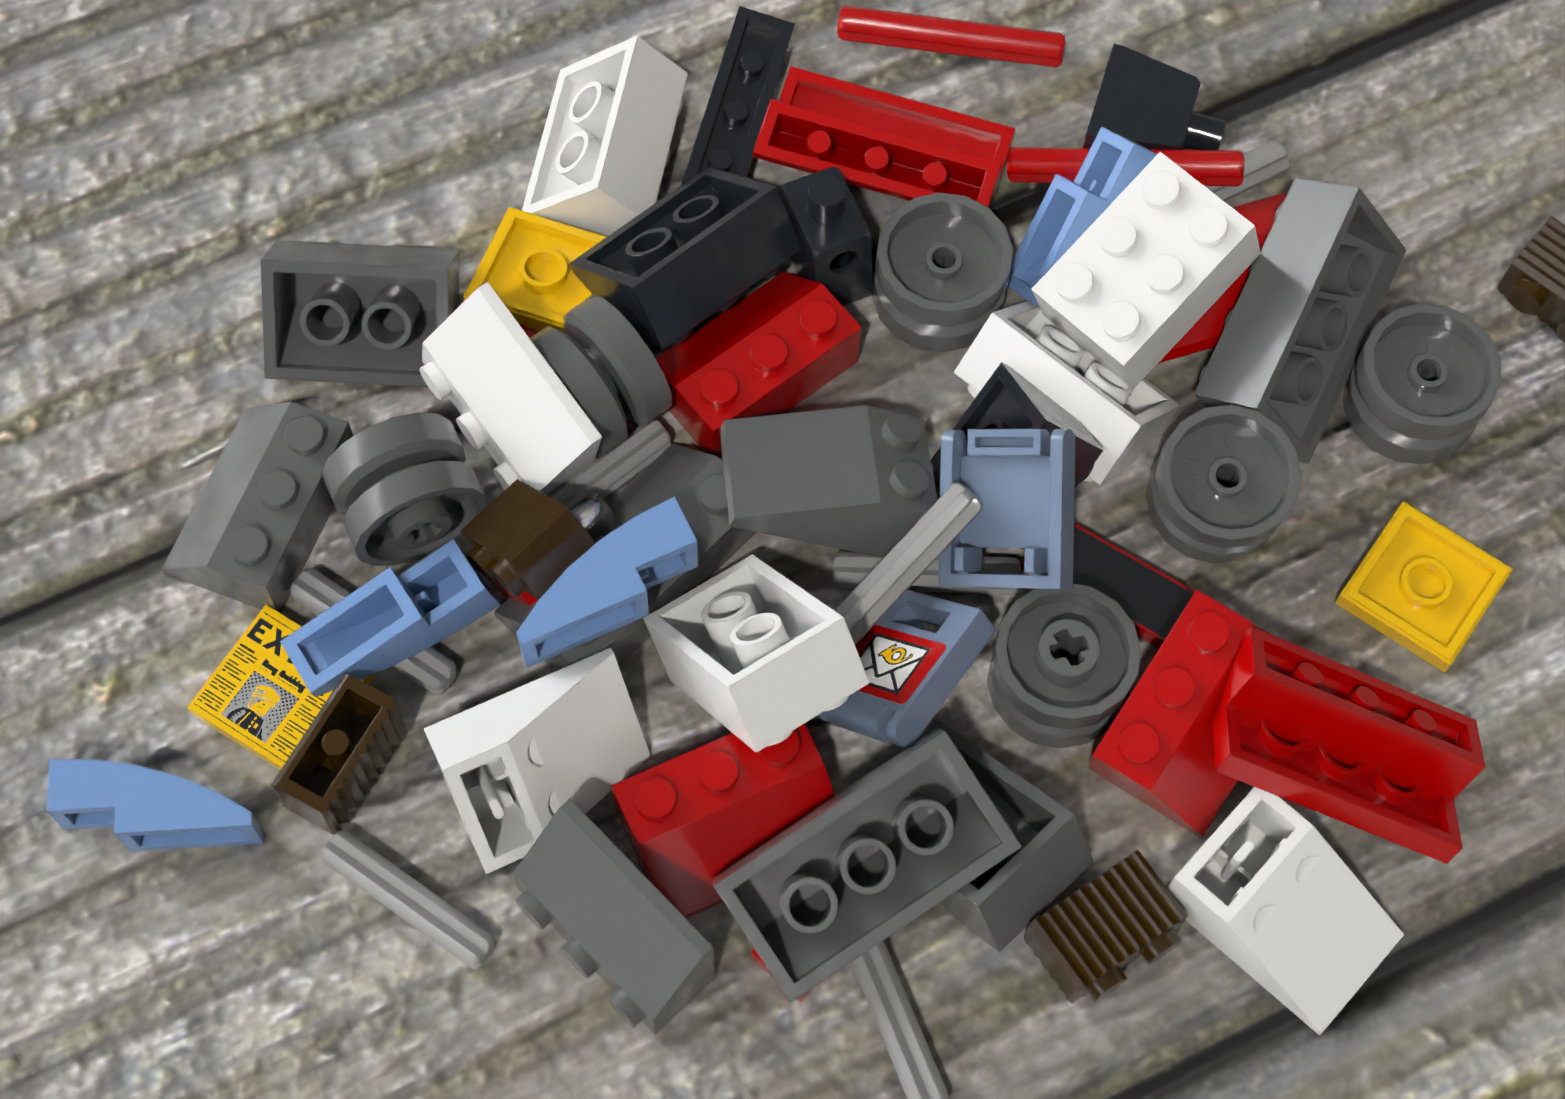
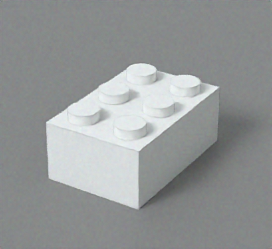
(1147, 270)
(757, 652)

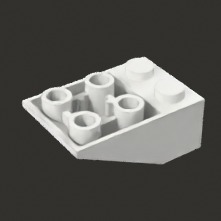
(534, 750)
(1285, 908)

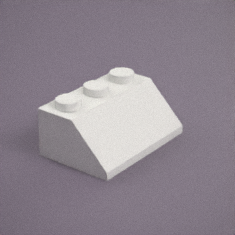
(607, 138)
(1058, 366)
(507, 395)

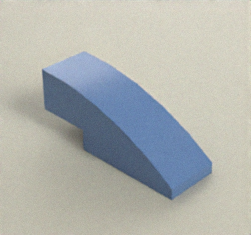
(1074, 206)
(609, 583)
(390, 619)
(145, 806)

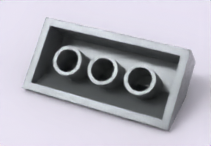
(1304, 311)
(700, 491)
(865, 864)

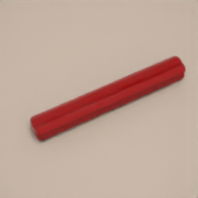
(951, 36)
(1042, 164)

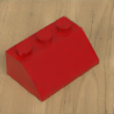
(759, 357)
(1164, 734)
(715, 809)

